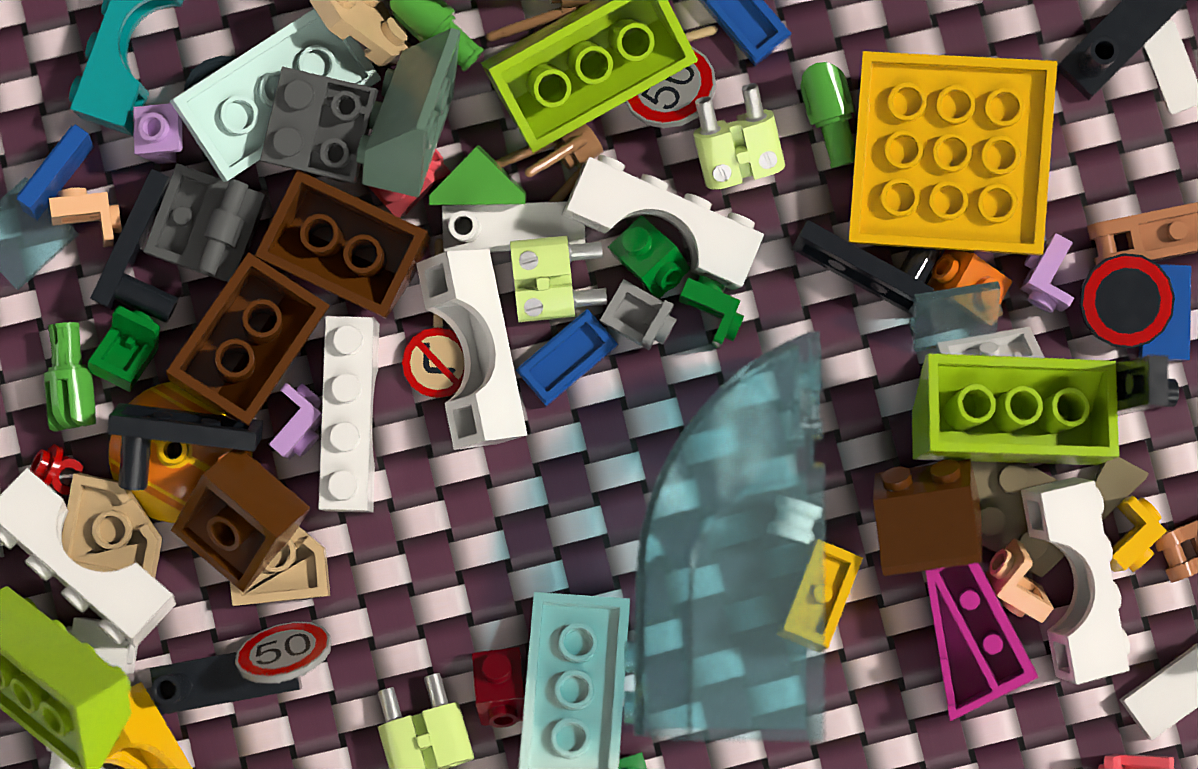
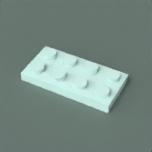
(234, 104)
(574, 682)

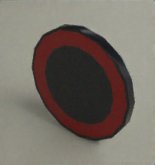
(1126, 300)

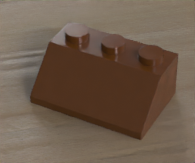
(343, 244)
(246, 340)

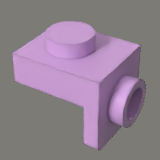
(157, 133)
(1042, 271)
(299, 432)

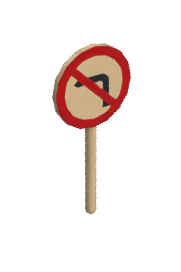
(434, 357)

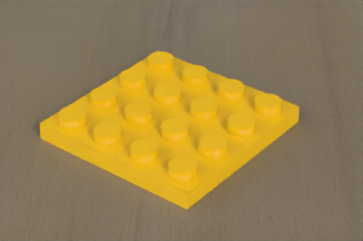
(953, 152)

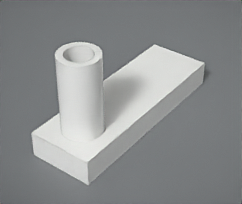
(498, 224)
(1165, 695)

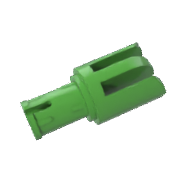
(431, 18)
(830, 108)
(68, 381)

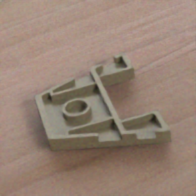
(1003, 508)

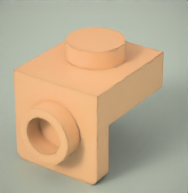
(77, 206)
(1011, 585)

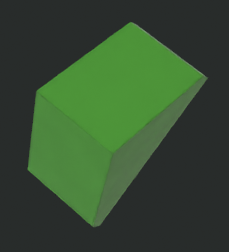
(478, 182)

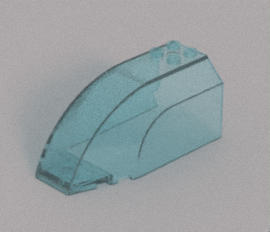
(736, 565)

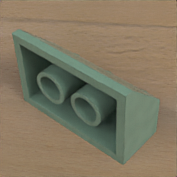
(410, 116)

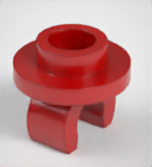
(49, 464)

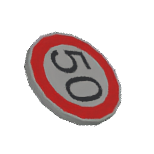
(673, 99)
(283, 652)

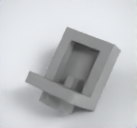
(639, 315)

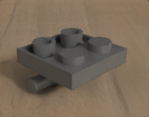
(318, 125)
(205, 223)

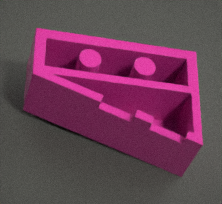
(974, 639)

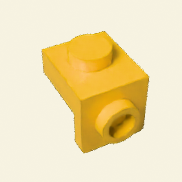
(1134, 547)

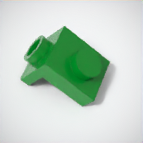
(650, 257)
(710, 298)
(126, 348)

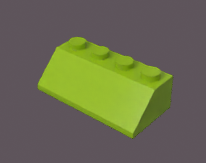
(587, 65)
(1016, 410)
(59, 685)

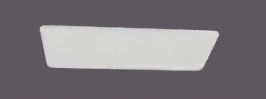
(1173, 68)

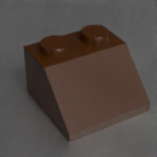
(927, 517)
(239, 518)

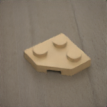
(366, 23)
(108, 527)
(293, 574)

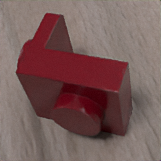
(499, 686)

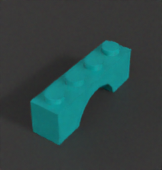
(107, 86)

